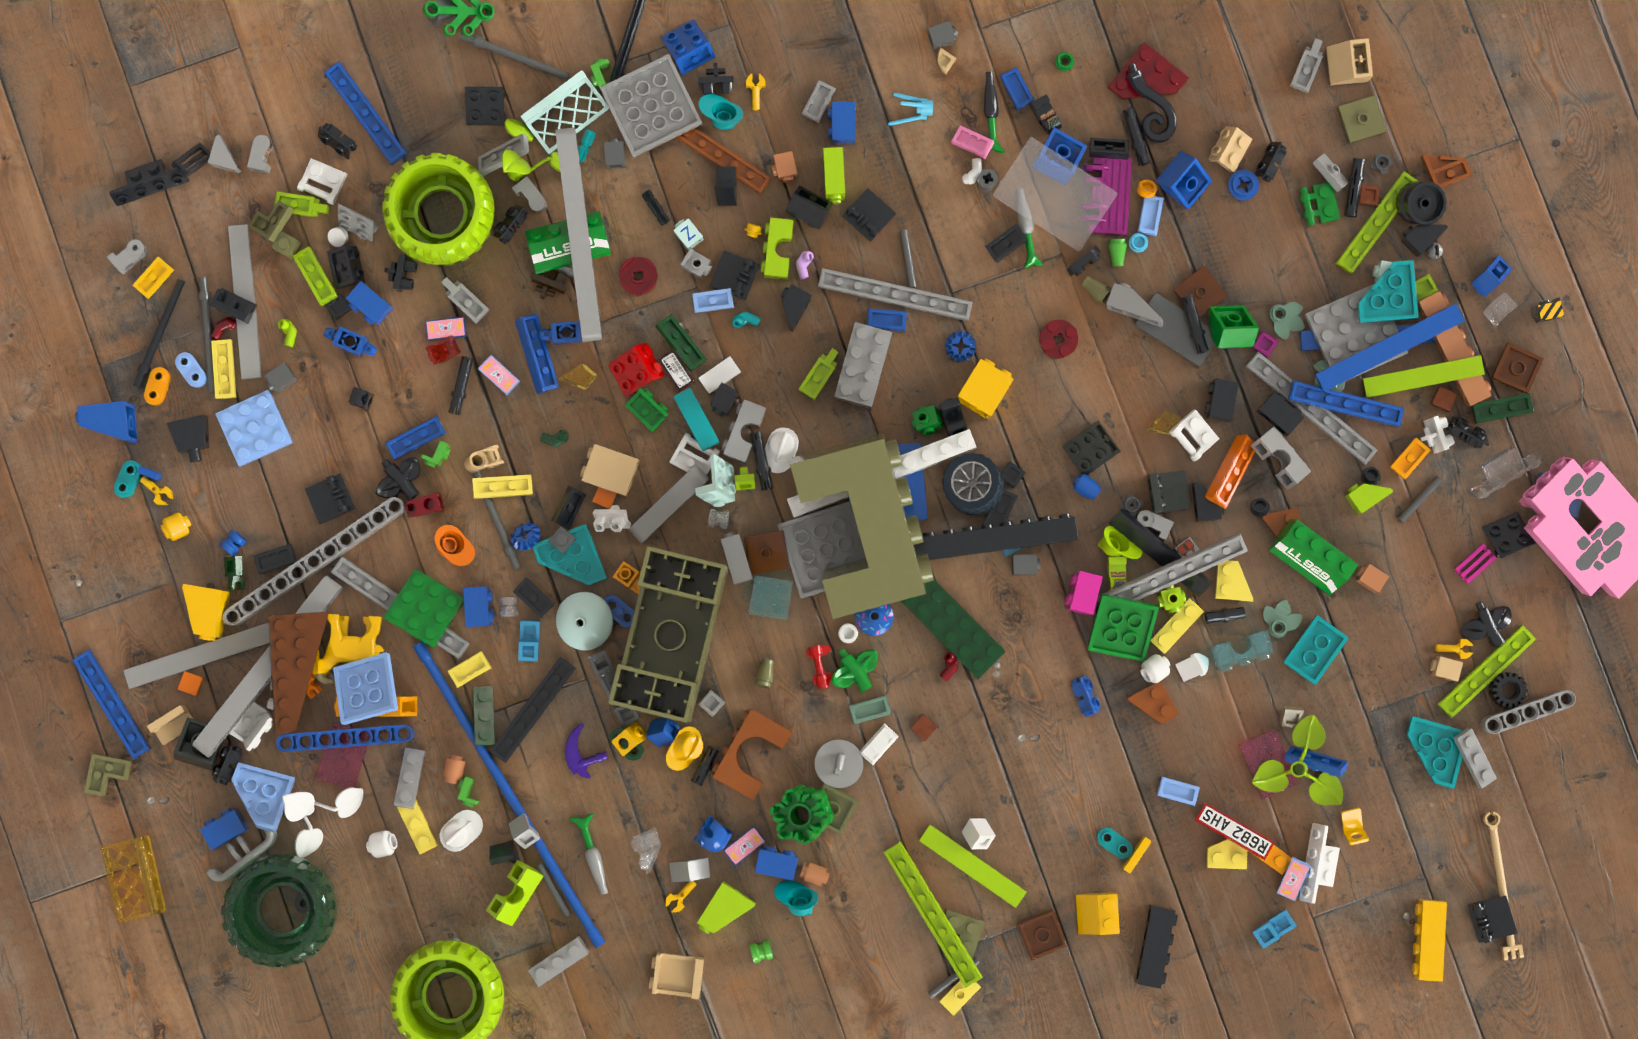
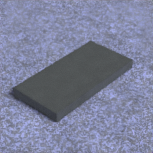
(1175, 330)

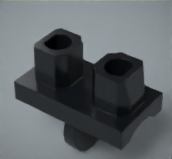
(724, 81)
(401, 282)

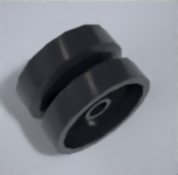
(1421, 202)

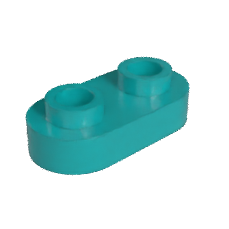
(129, 479)
(1114, 843)

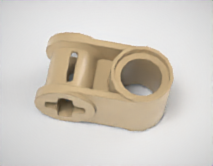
(487, 458)

